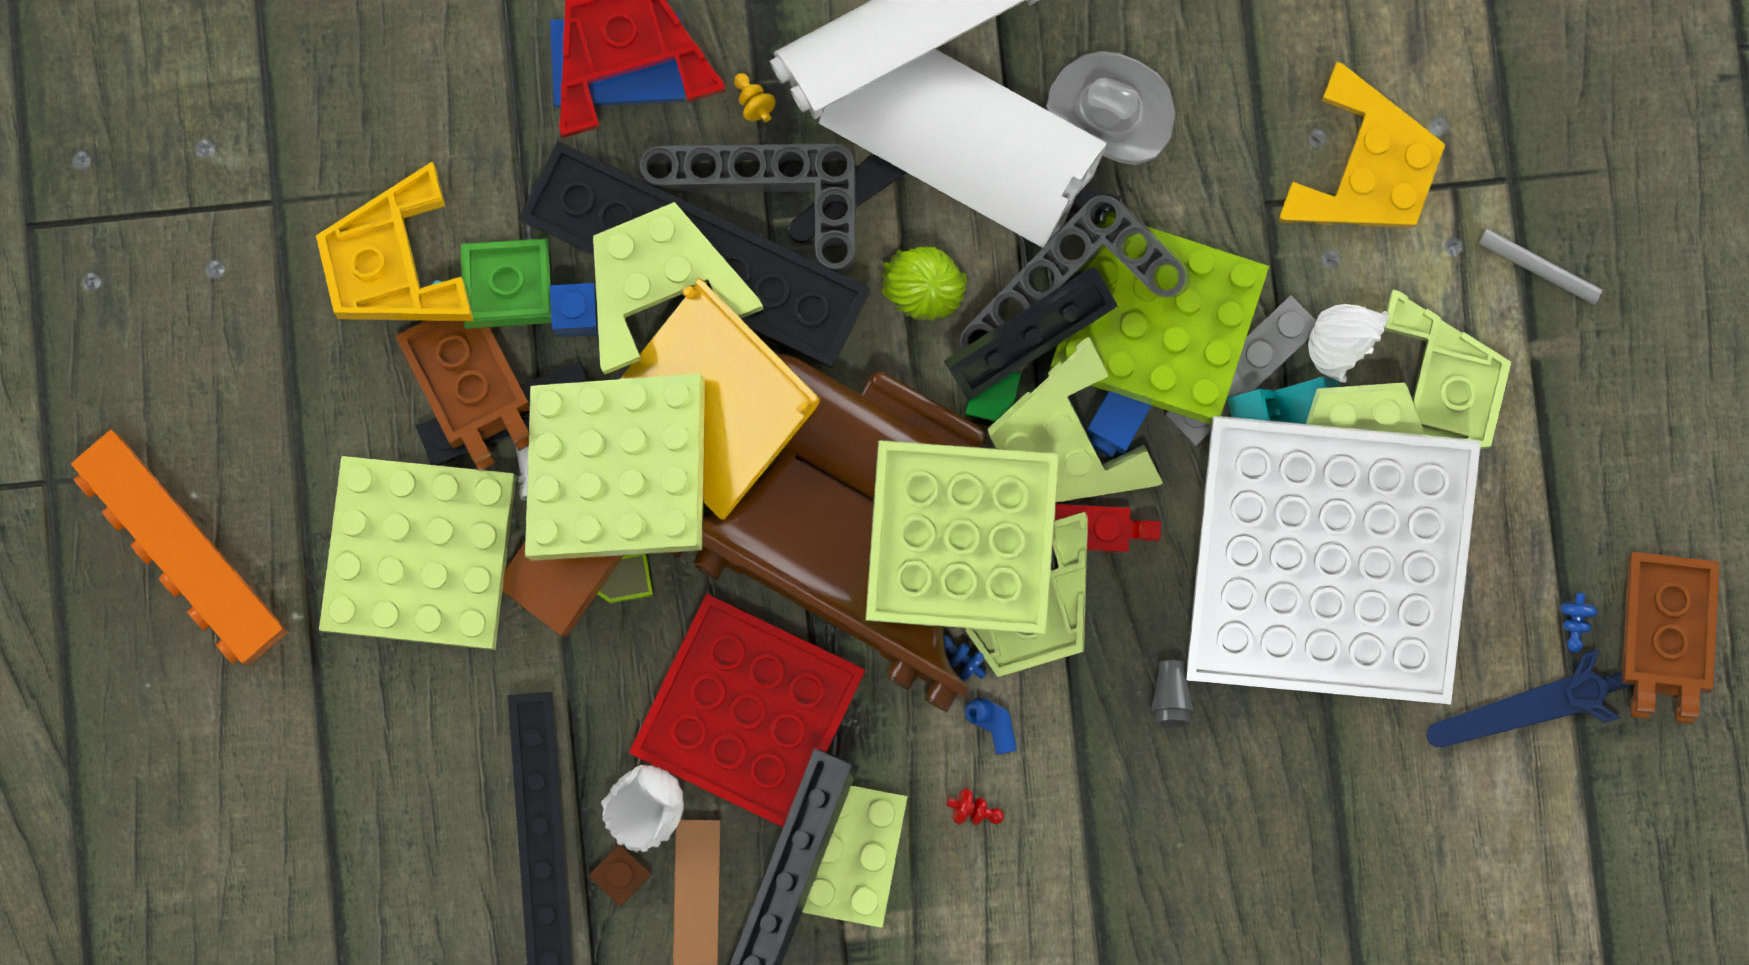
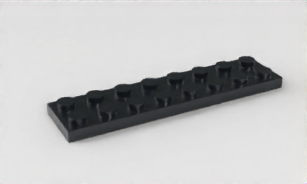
(802, 301)

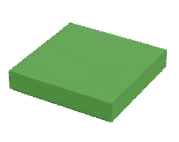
(507, 282)

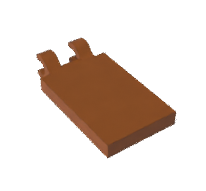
(466, 384)
(557, 588)
(1670, 632)

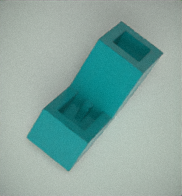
(1282, 405)

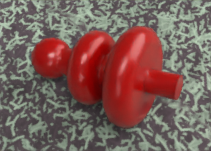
(978, 810)

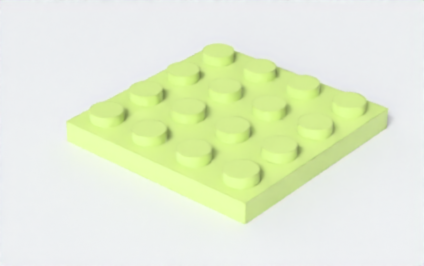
(615, 467)
(962, 536)
(418, 552)

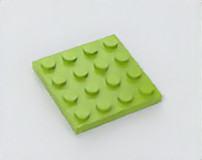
(1177, 348)

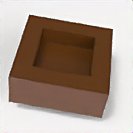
(619, 875)

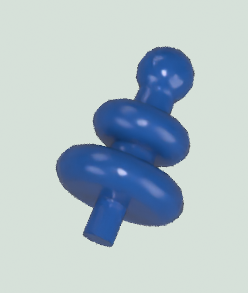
(1577, 625)
(959, 656)

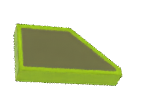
(628, 580)

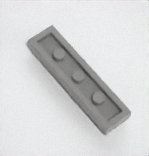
(1261, 356)

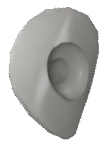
(1116, 103)

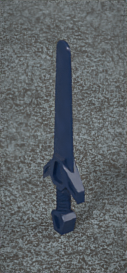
(1568, 696)

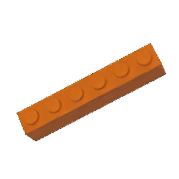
(179, 549)

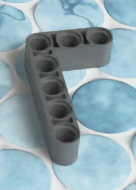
(769, 179)
(1065, 269)

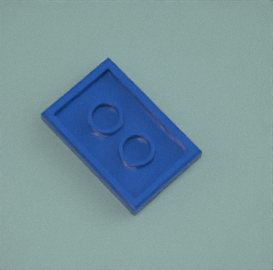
(648, 85)

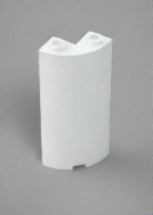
(873, 44)
(972, 142)

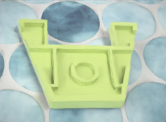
(651, 263)
(1458, 376)
(1367, 408)
(1049, 424)
(1065, 626)

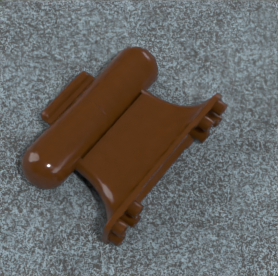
(812, 518)

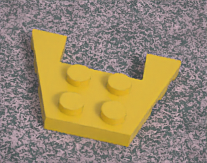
(1385, 171)

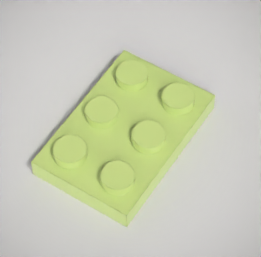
(859, 859)

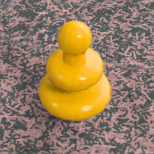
(753, 98)

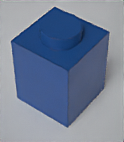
(574, 310)
(1116, 423)

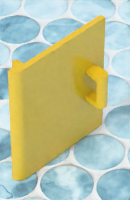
(749, 392)

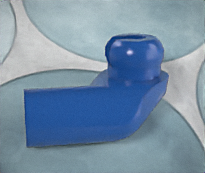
(995, 720)

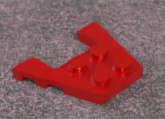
(620, 38)

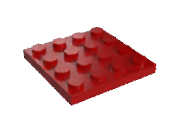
(745, 709)

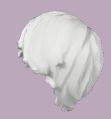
(1343, 338)
(643, 808)

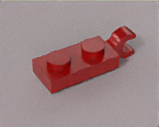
(1111, 527)

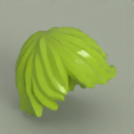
(923, 283)

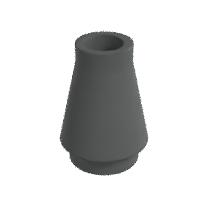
(1172, 697)

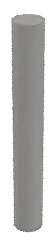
(1540, 266)

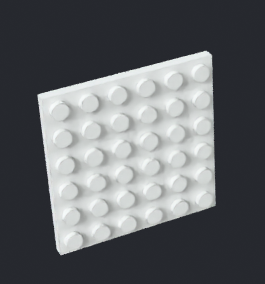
(1332, 559)

